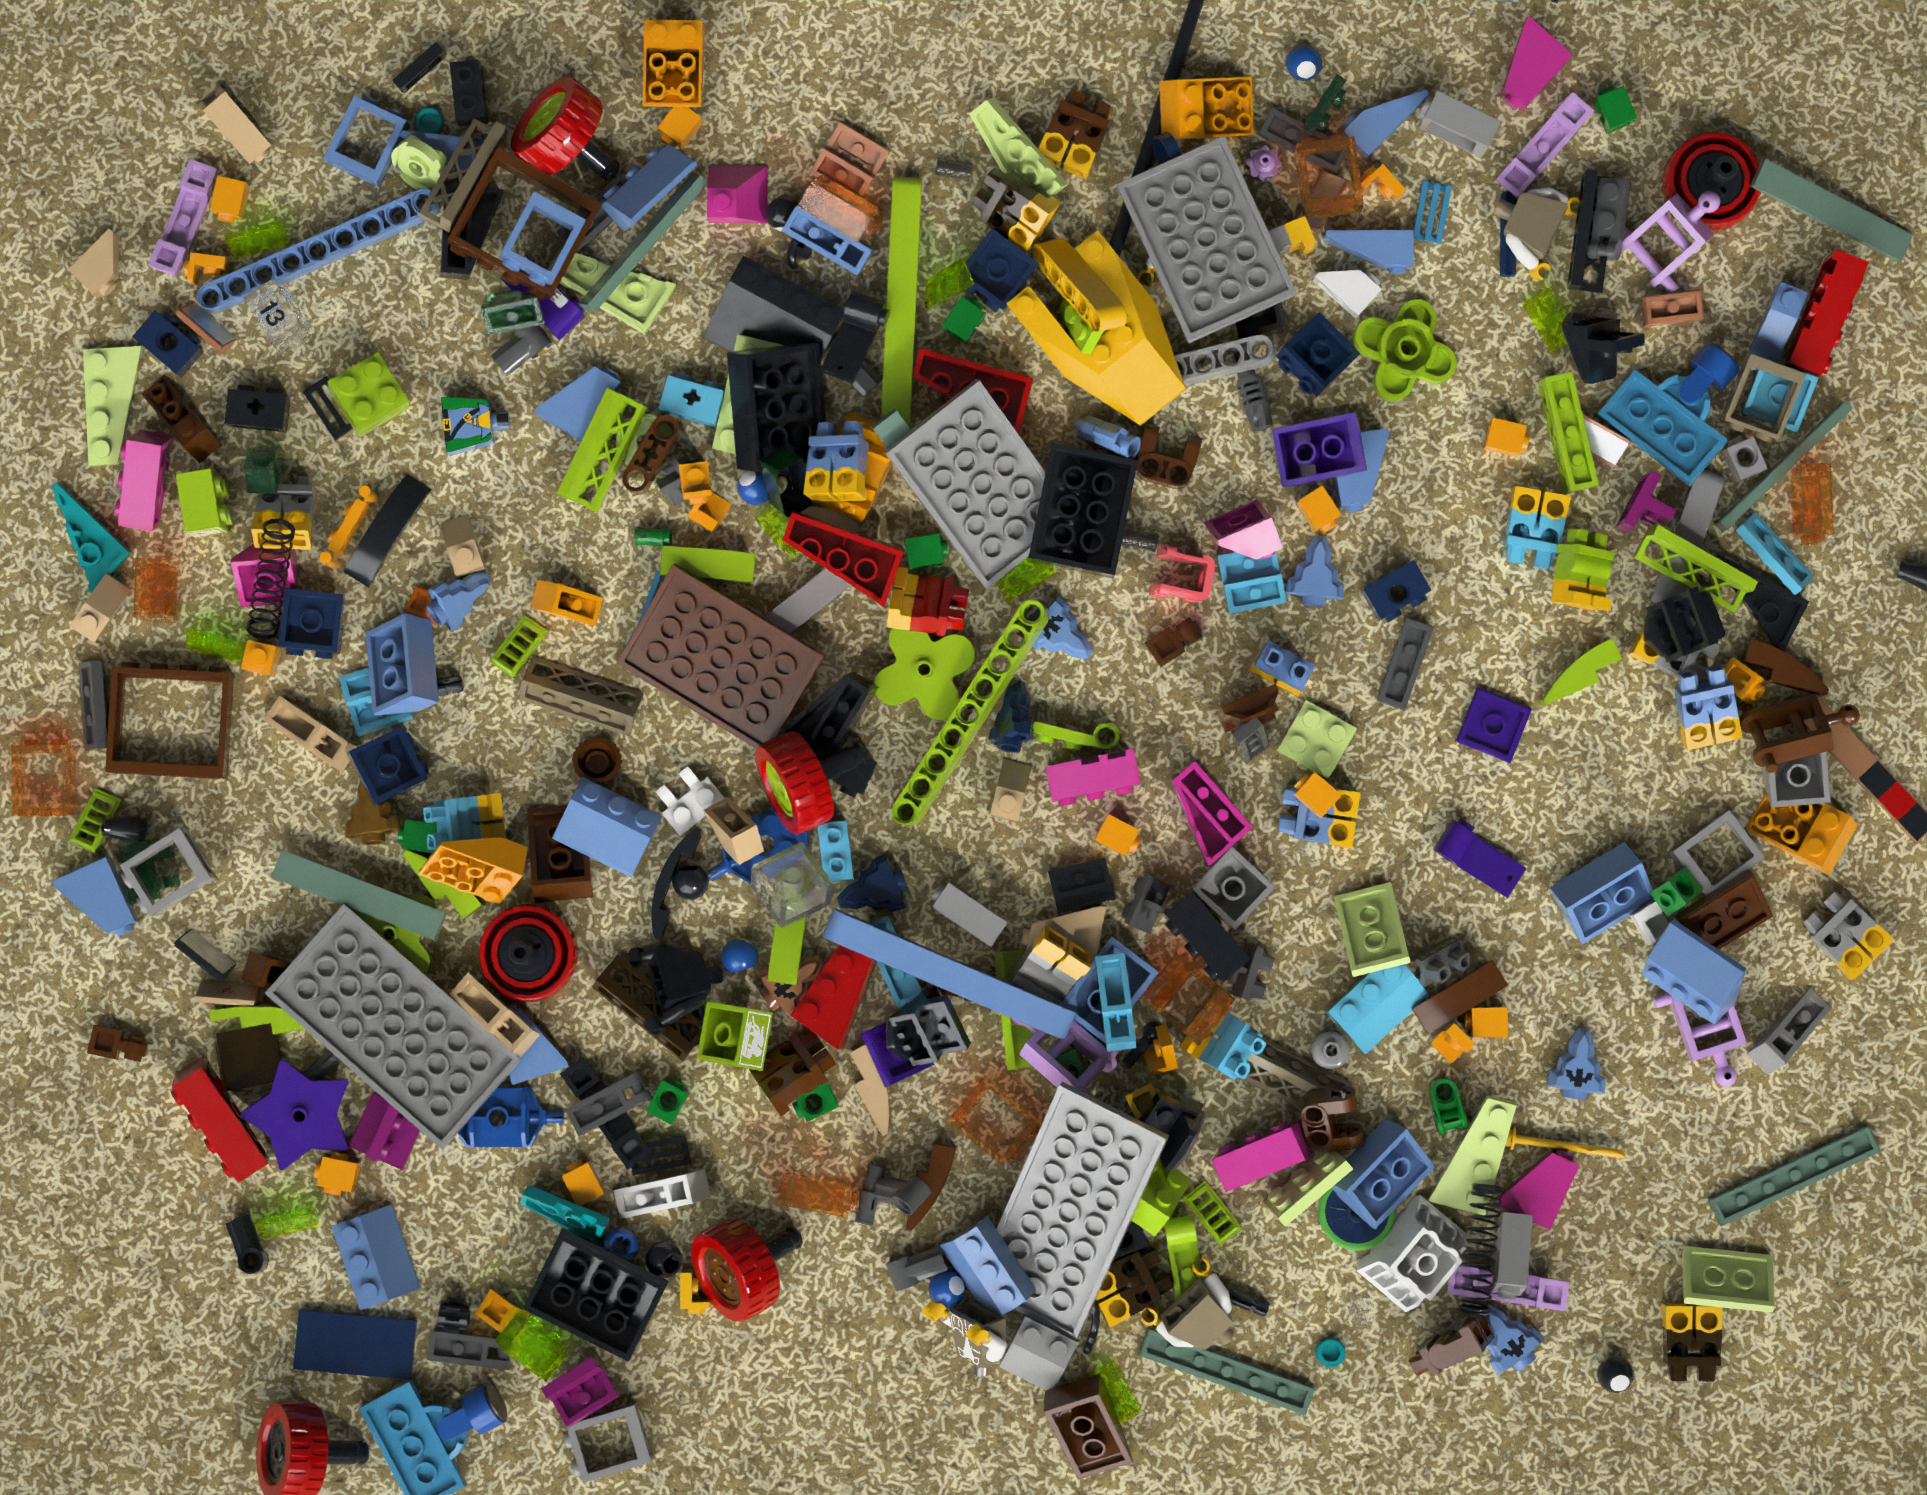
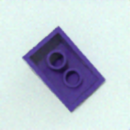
(1319, 450)

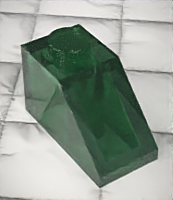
(511, 311)
(263, 469)

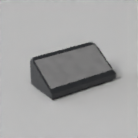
(205, 955)

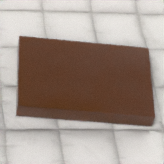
(1727, 911)

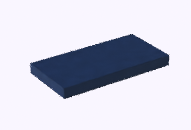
(355, 1344)

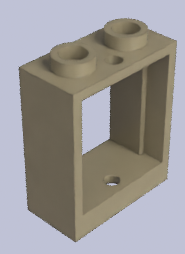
(1761, 431)

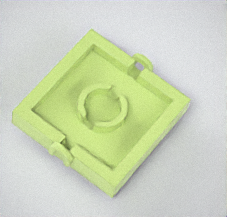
(1317, 740)

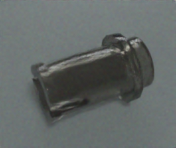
(953, 169)
(1139, 539)

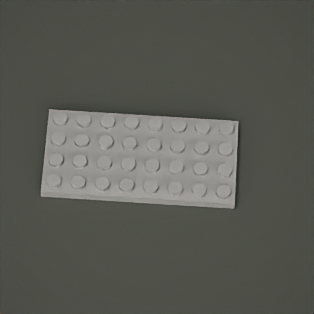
(393, 1026)
(1076, 1203)

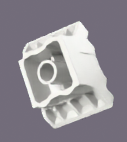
(1415, 1255)

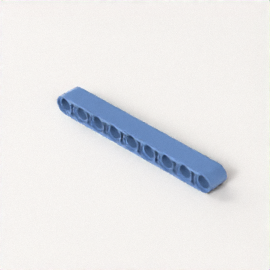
(304, 250)
(949, 974)

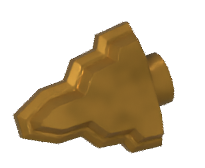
(370, 821)

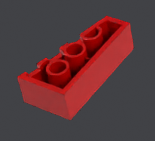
(1826, 312)
(951, 374)
(854, 557)
(835, 996)
(218, 1120)

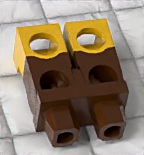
(1080, 126)

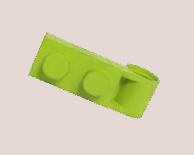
(1081, 332)
(1073, 739)
(1182, 1252)

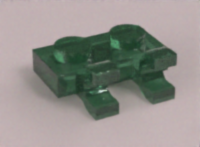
(1331, 96)
(148, 872)

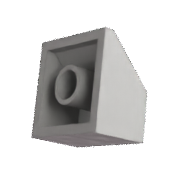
(1799, 782)
(1233, 889)
(1038, 1353)

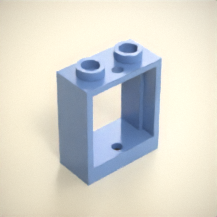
(353, 167)
(555, 213)

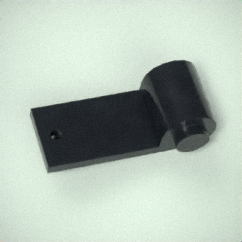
(859, 327)

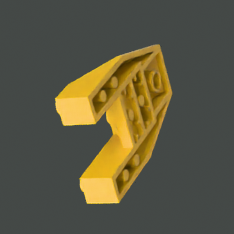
(1131, 363)

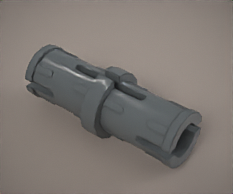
(868, 1201)

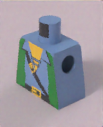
(470, 424)

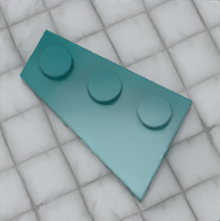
(566, 1214)

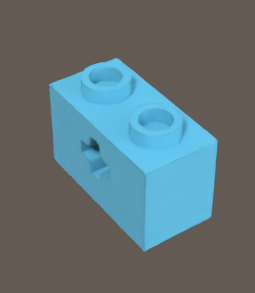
(675, 403)
(836, 851)

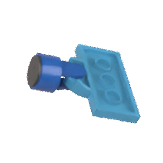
(1672, 417)
(425, 1439)

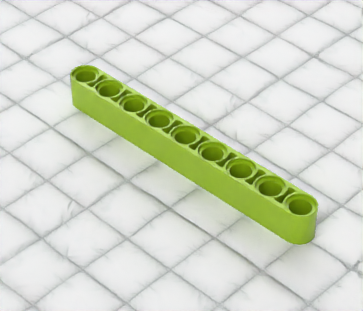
(902, 296)
(957, 719)

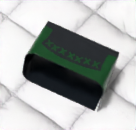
(775, 466)

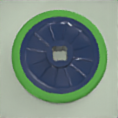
(1347, 1229)

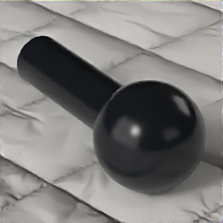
(1149, 1034)

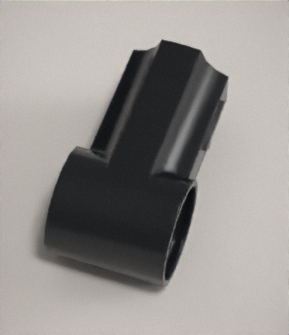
(245, 1241)

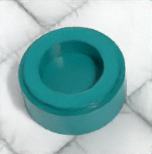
(429, 121)
(1330, 1352)

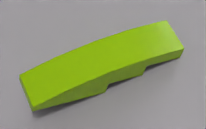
(786, 952)
(258, 1015)

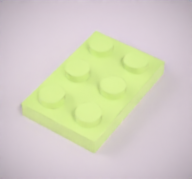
(1372, 929)
(1307, 1185)
(1728, 1279)

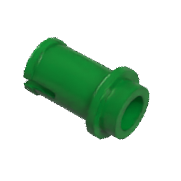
(655, 536)

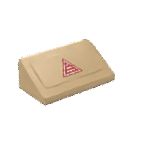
(228, 993)

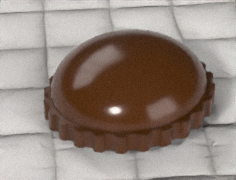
(597, 760)

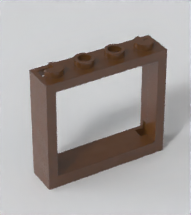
(540, 180)
(161, 671)

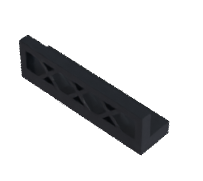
(1581, 237)

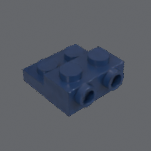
(999, 270)
(1317, 355)
(311, 623)
(388, 765)

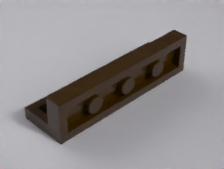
(637, 1010)

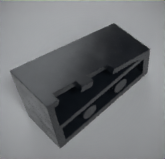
(475, 232)
(833, 715)
(1206, 938)

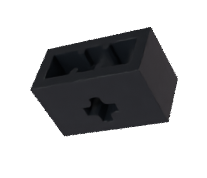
(468, 92)
(272, 418)

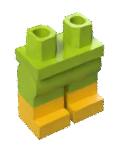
(1583, 571)

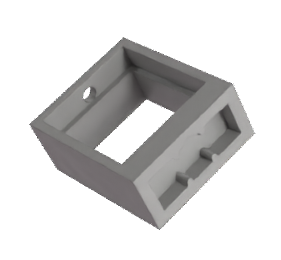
(1458, 123)
(1736, 824)
(193, 857)
(968, 913)
(1512, 1255)
(637, 1433)

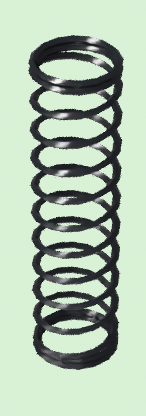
(290, 537)
(1481, 1190)

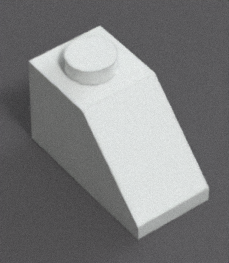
(1350, 289)

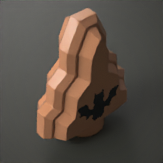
(787, 995)

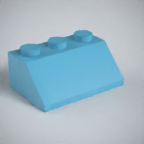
(1377, 1005)

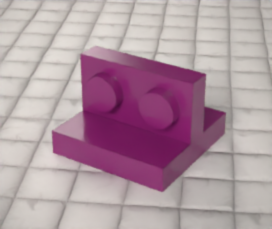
(1642, 504)
(384, 1133)
(581, 1391)

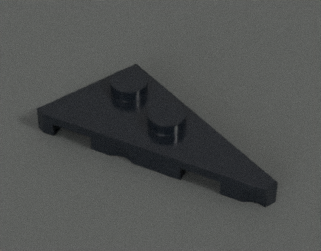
(1772, 607)

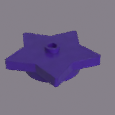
(298, 1092)

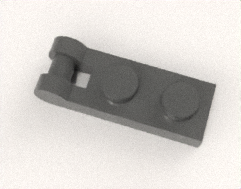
(1609, 218)
(607, 1104)
(466, 1350)

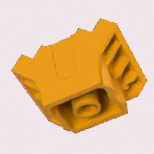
(875, 473)

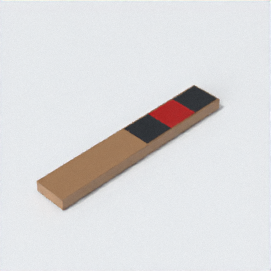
(1875, 779)

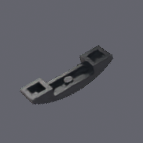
(386, 530)
(659, 916)
(620, 1131)

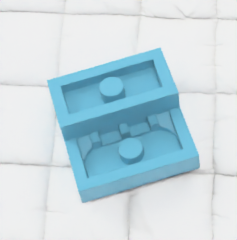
(1250, 581)
(358, 693)

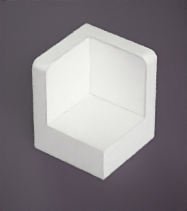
(1650, 922)

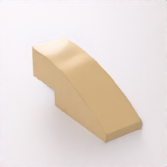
(310, 733)
(494, 1014)
(872, 1089)

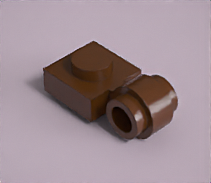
(1167, 646)
(109, 1041)

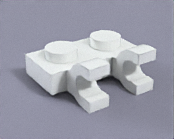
(689, 809)

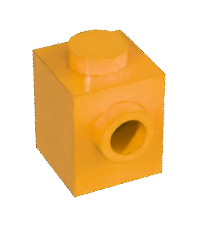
(337, 1173)

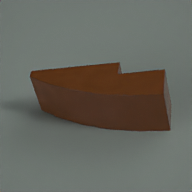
(1782, 668)
(1460, 996)
(935, 1178)

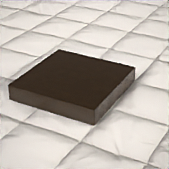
(249, 1056)

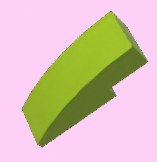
(710, 563)
(1582, 671)
(464, 902)

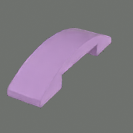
(1545, 145)
(185, 218)
(1540, 1292)

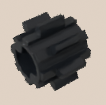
(454, 1315)

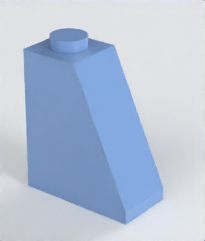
(576, 403)
(1357, 488)
(100, 895)
(541, 1056)

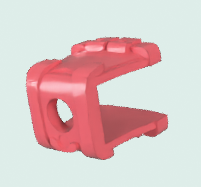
(1204, 579)

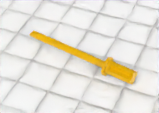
(1561, 1145)

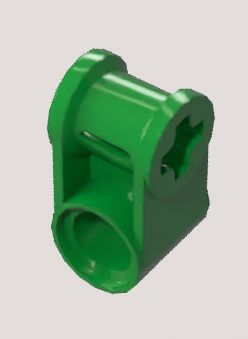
(1447, 1107)

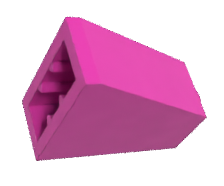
(1533, 65)
(1541, 1188)

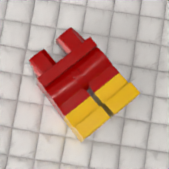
(925, 603)

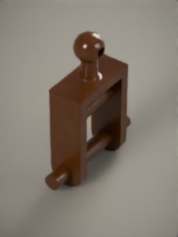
(1793, 712)

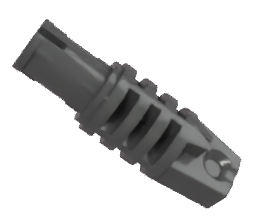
(1254, 398)

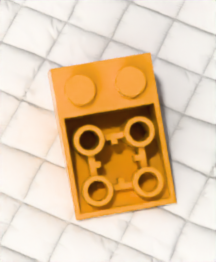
(673, 63)
(1207, 107)
(1807, 832)
(478, 866)

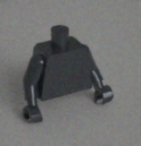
(678, 979)

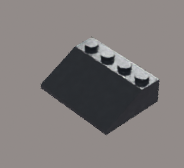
(773, 310)
(775, 400)
(1083, 510)
(595, 1295)

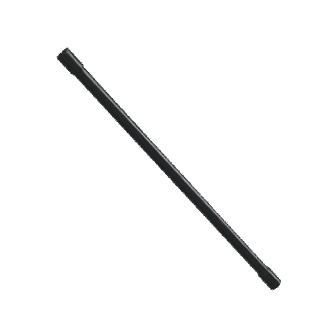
(1154, 127)

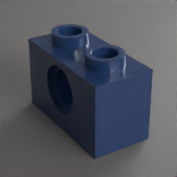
(152, 337)
(1409, 579)

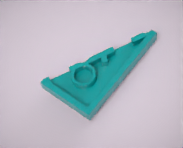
(96, 545)

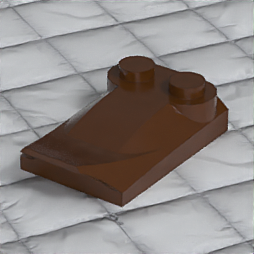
(1258, 704)

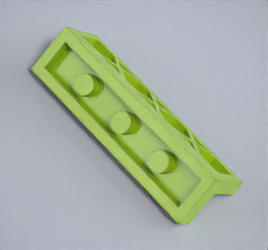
(1568, 433)
(584, 466)
(1699, 558)
(1014, 1035)

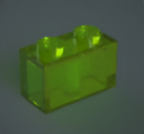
(532, 1346)

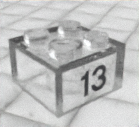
(278, 318)
(791, 884)

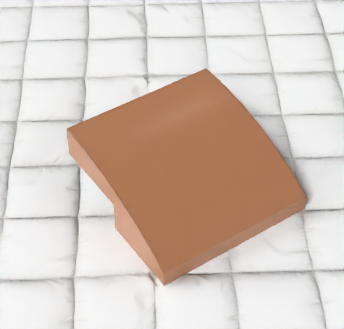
(851, 158)

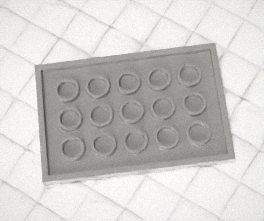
(1206, 239)
(974, 480)

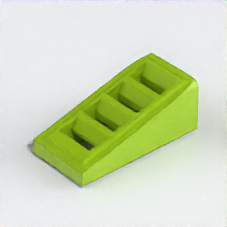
(503, 649)
(80, 826)
(1228, 1232)

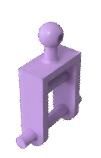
(1689, 219)
(1717, 1050)
(1046, 1064)

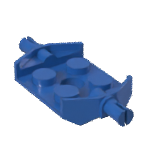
(767, 824)
(522, 1125)

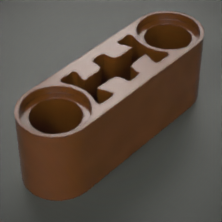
(648, 445)

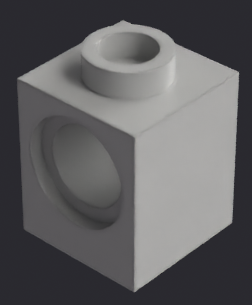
(1741, 471)

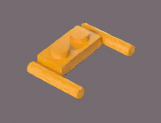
(341, 537)

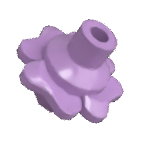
(1263, 163)

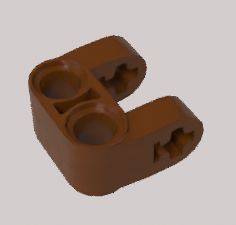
(1164, 463)
(1333, 1136)

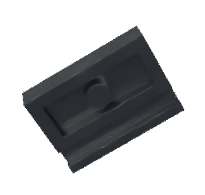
(1081, 885)

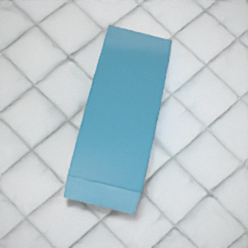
(1115, 1002)

